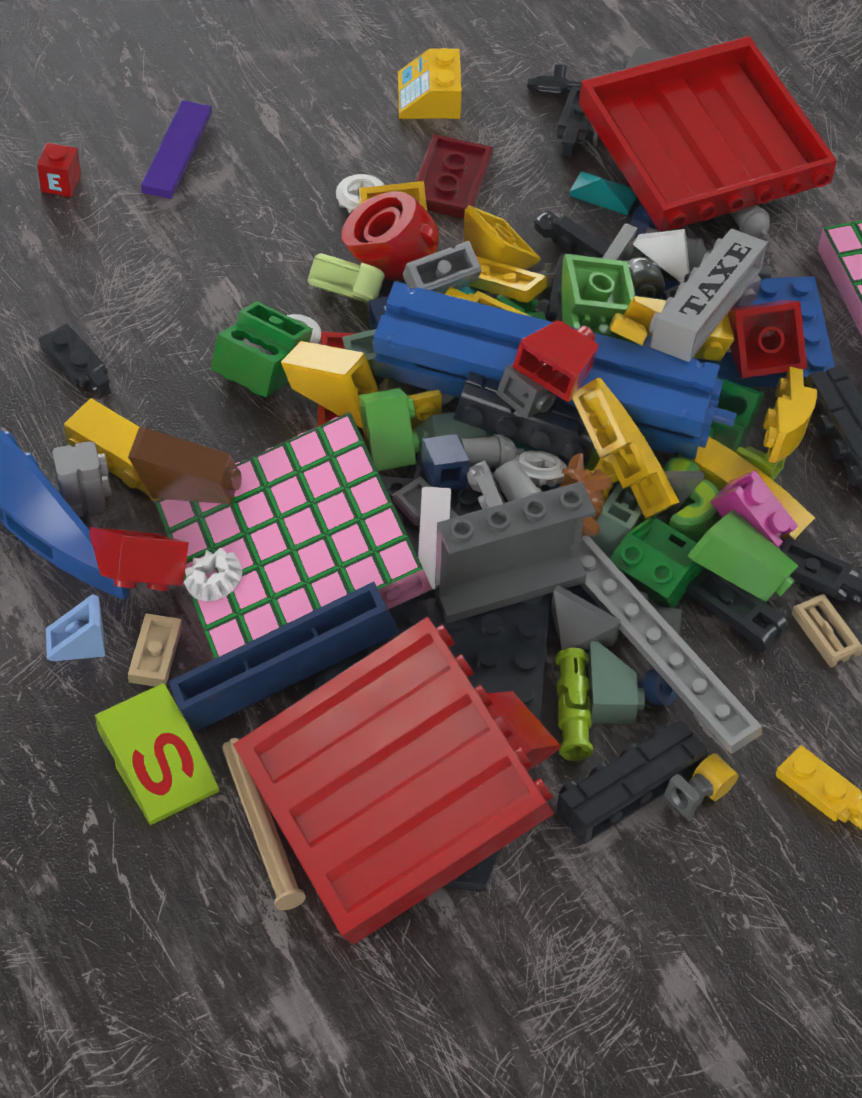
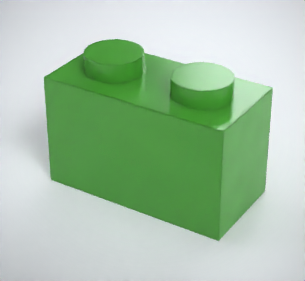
(388, 428)

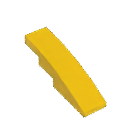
(628, 451)
(723, 465)

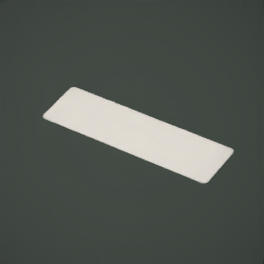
(434, 509)

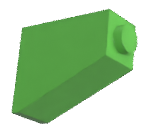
(744, 557)

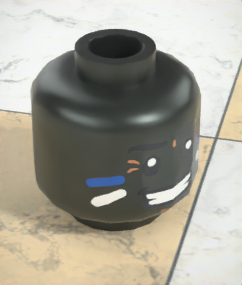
(646, 278)

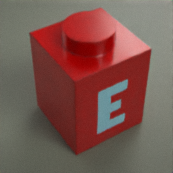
(59, 169)

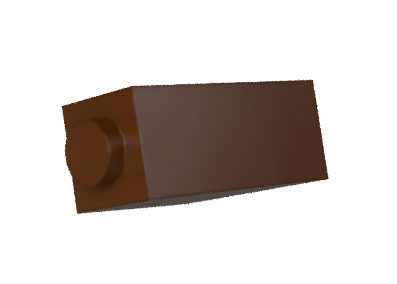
(183, 469)

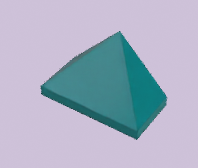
(603, 193)

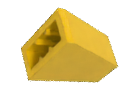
(330, 377)

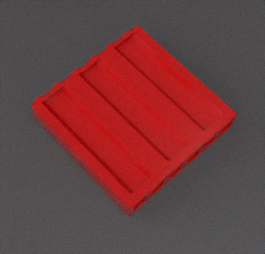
(706, 133)
(393, 779)

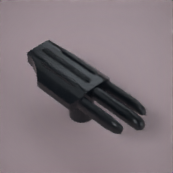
(553, 84)

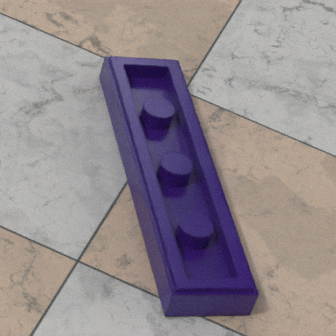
(176, 149)

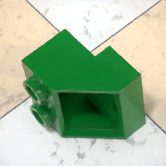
(249, 365)
(741, 401)
(657, 563)

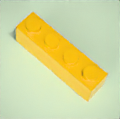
(111, 436)

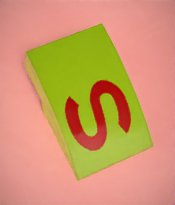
(156, 753)

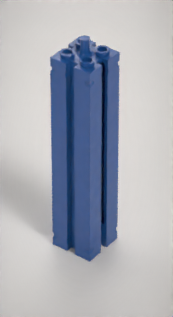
(441, 338)

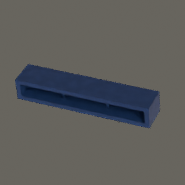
(283, 656)

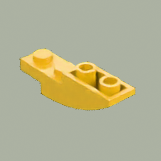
(790, 415)

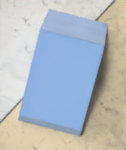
(77, 633)

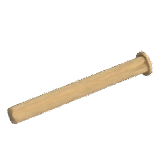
(264, 832)

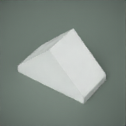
(667, 250)

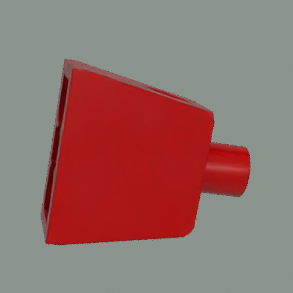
(557, 357)

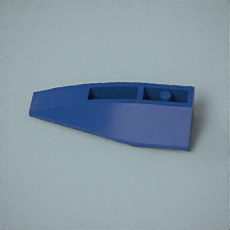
(44, 519)

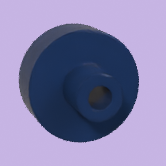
(656, 689)

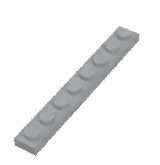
(667, 651)

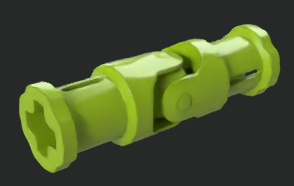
(574, 704)

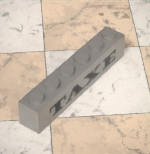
(707, 295)

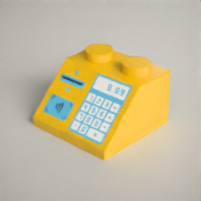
(431, 86)

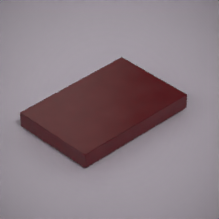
(453, 174)

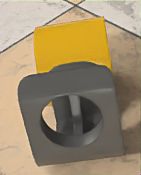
(710, 778)

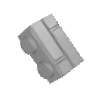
(444, 269)
(81, 478)

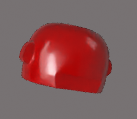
(390, 233)

